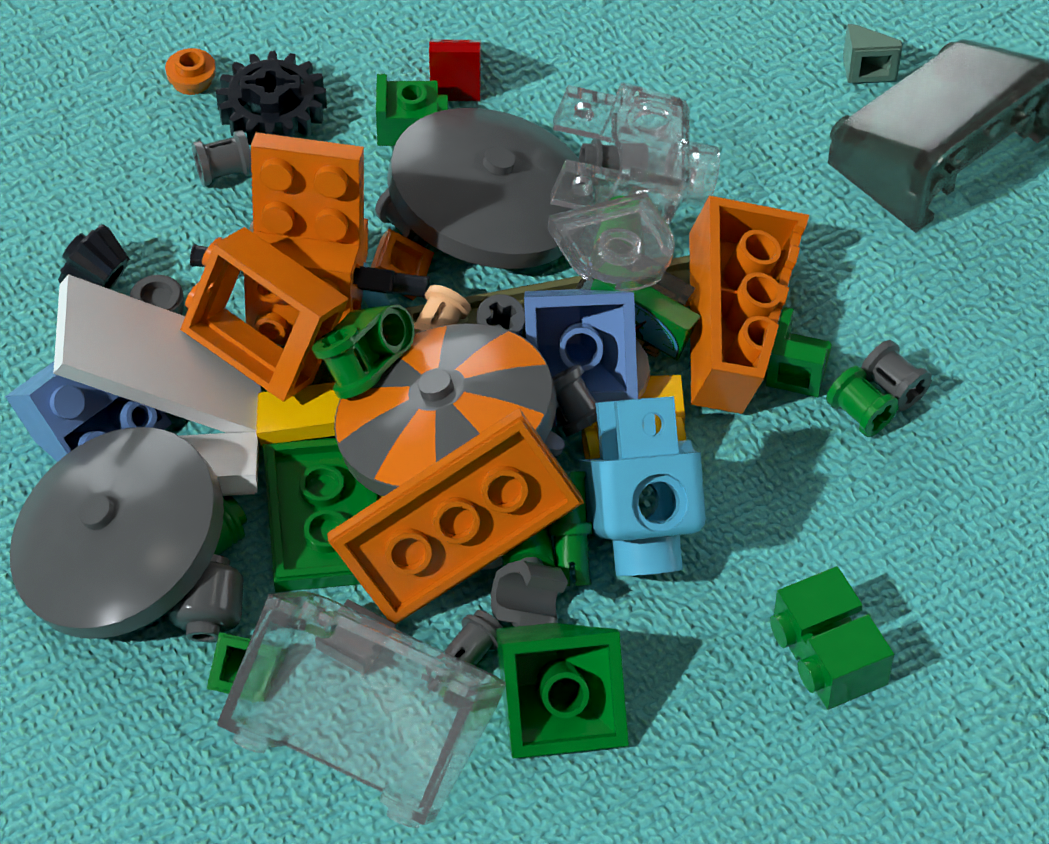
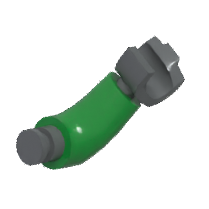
(529, 581)

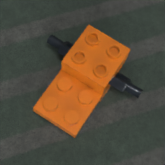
(313, 212)

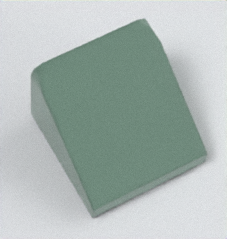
(870, 55)

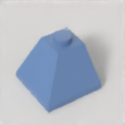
(590, 331)

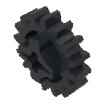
(271, 97)

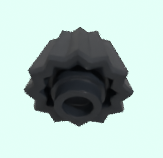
(95, 258)

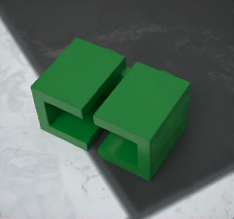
(836, 654)

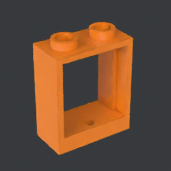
(250, 352)

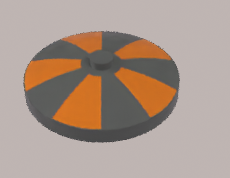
(440, 397)

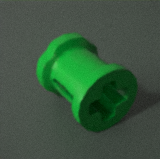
(862, 401)

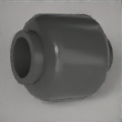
(211, 604)

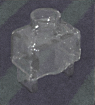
(652, 147)

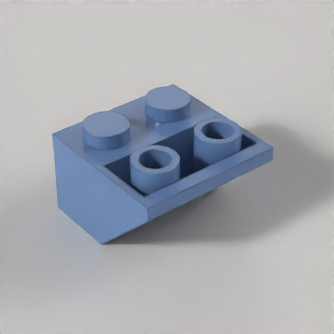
(69, 413)

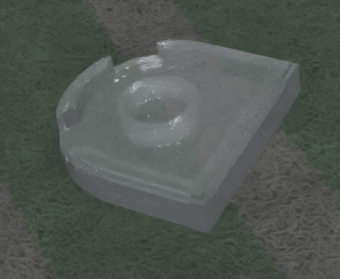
(616, 241)

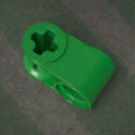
(364, 347)

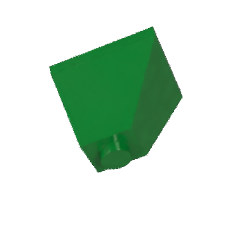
(562, 688)

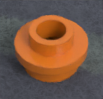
(190, 70)

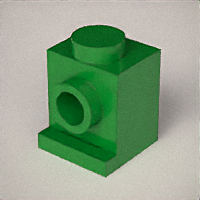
(402, 104)

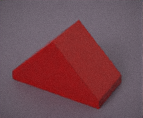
(456, 68)

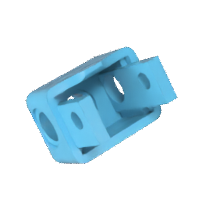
(627, 463)

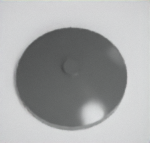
(479, 186)
(116, 532)

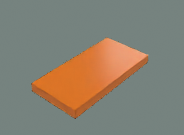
(455, 517)

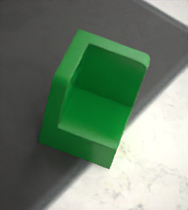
(797, 360)

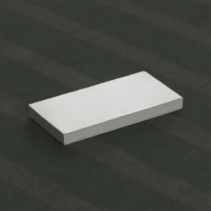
(146, 358)

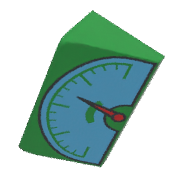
(659, 319)

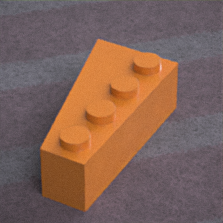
(741, 282)

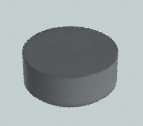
(161, 292)

